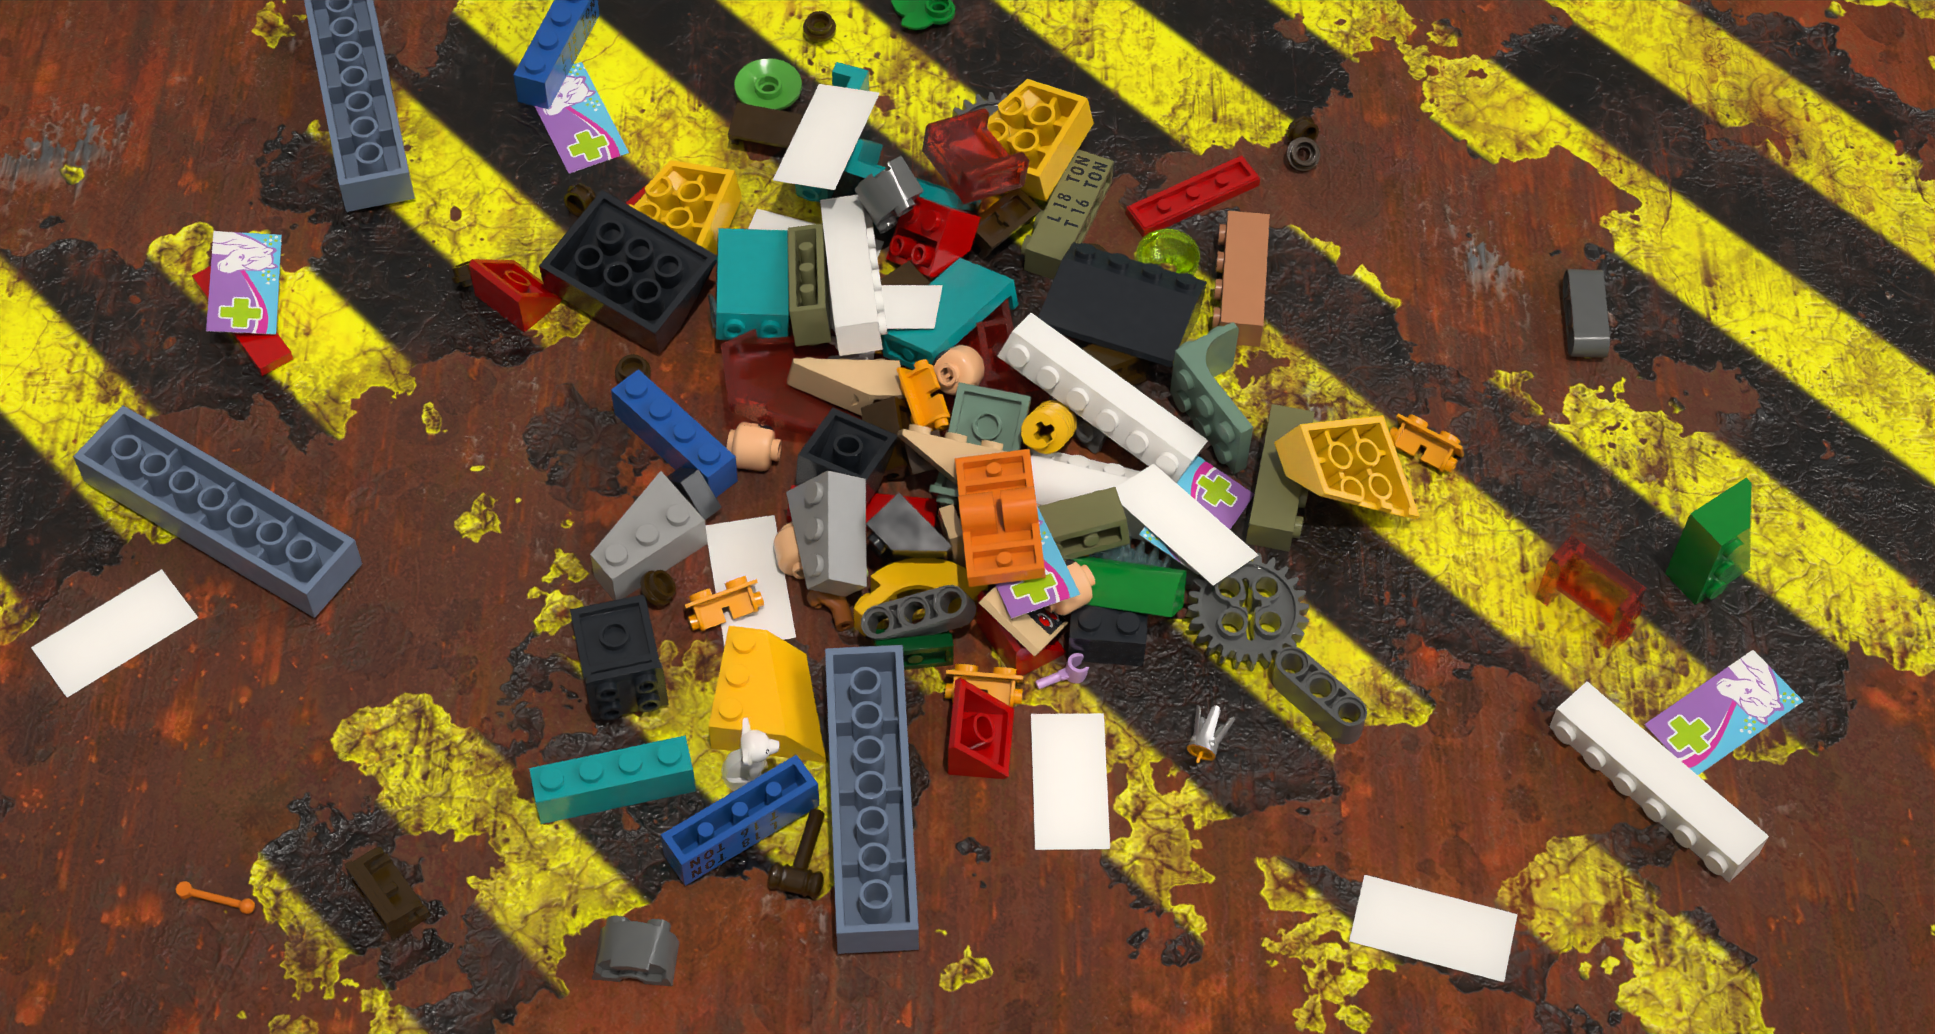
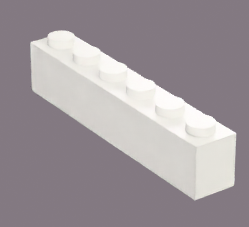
(853, 275)
(1101, 397)
(1658, 782)

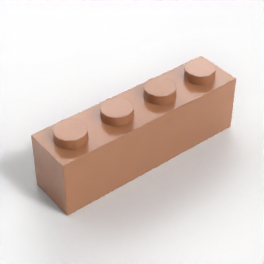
(1243, 275)

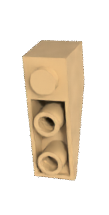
(846, 380)
(942, 451)

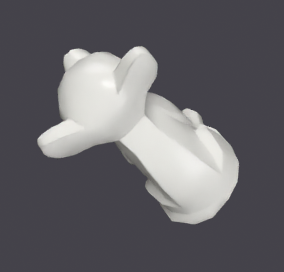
(748, 761)

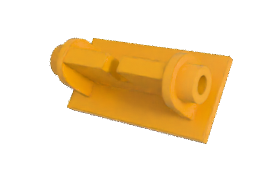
(917, 387)
(1439, 447)
(737, 597)
(999, 683)

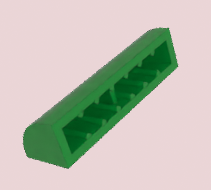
(1135, 586)

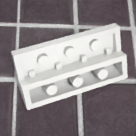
(1067, 476)

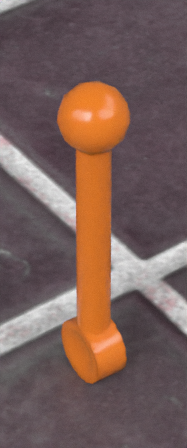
(185, 891)

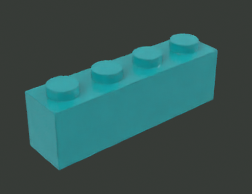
(612, 779)

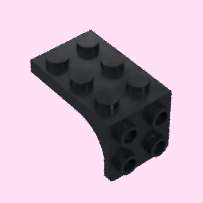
(619, 658)

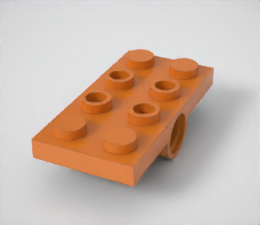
(999, 518)

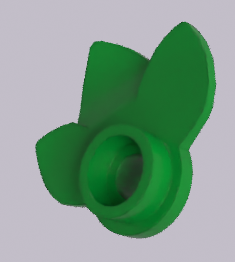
(923, 13)

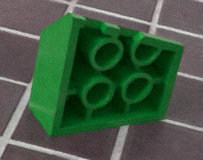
(1714, 545)

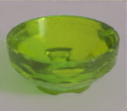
(1169, 247)

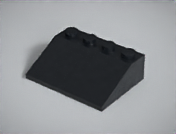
(628, 271)
(1123, 303)

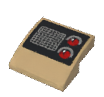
(1031, 629)

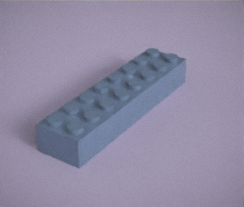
(359, 103)
(218, 510)
(871, 800)

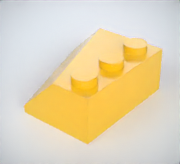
(1045, 127)
(692, 201)
(1348, 464)
(770, 686)

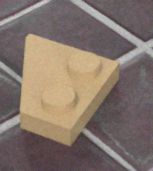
(952, 532)

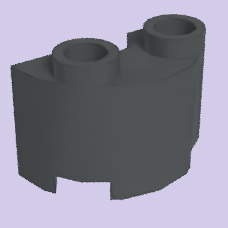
(889, 194)
(636, 951)

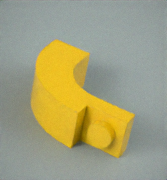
(913, 577)

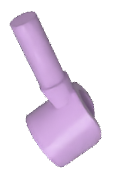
(1068, 673)

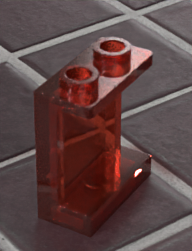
(972, 157)
(1595, 587)

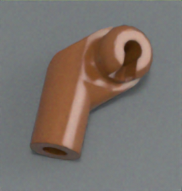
(838, 605)

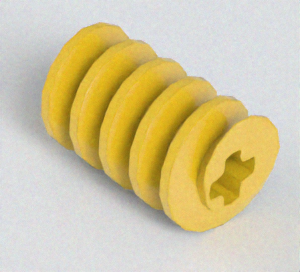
(1046, 440)

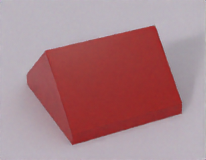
(512, 291)
(1009, 648)
(979, 734)

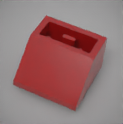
(932, 236)

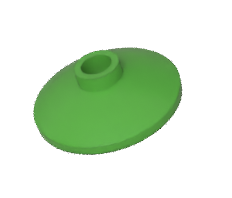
(768, 84)

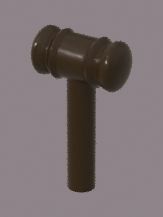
(797, 877)

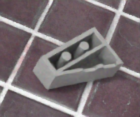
(831, 532)
(650, 536)

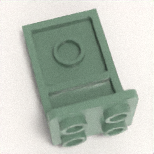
(1205, 400)
(981, 416)

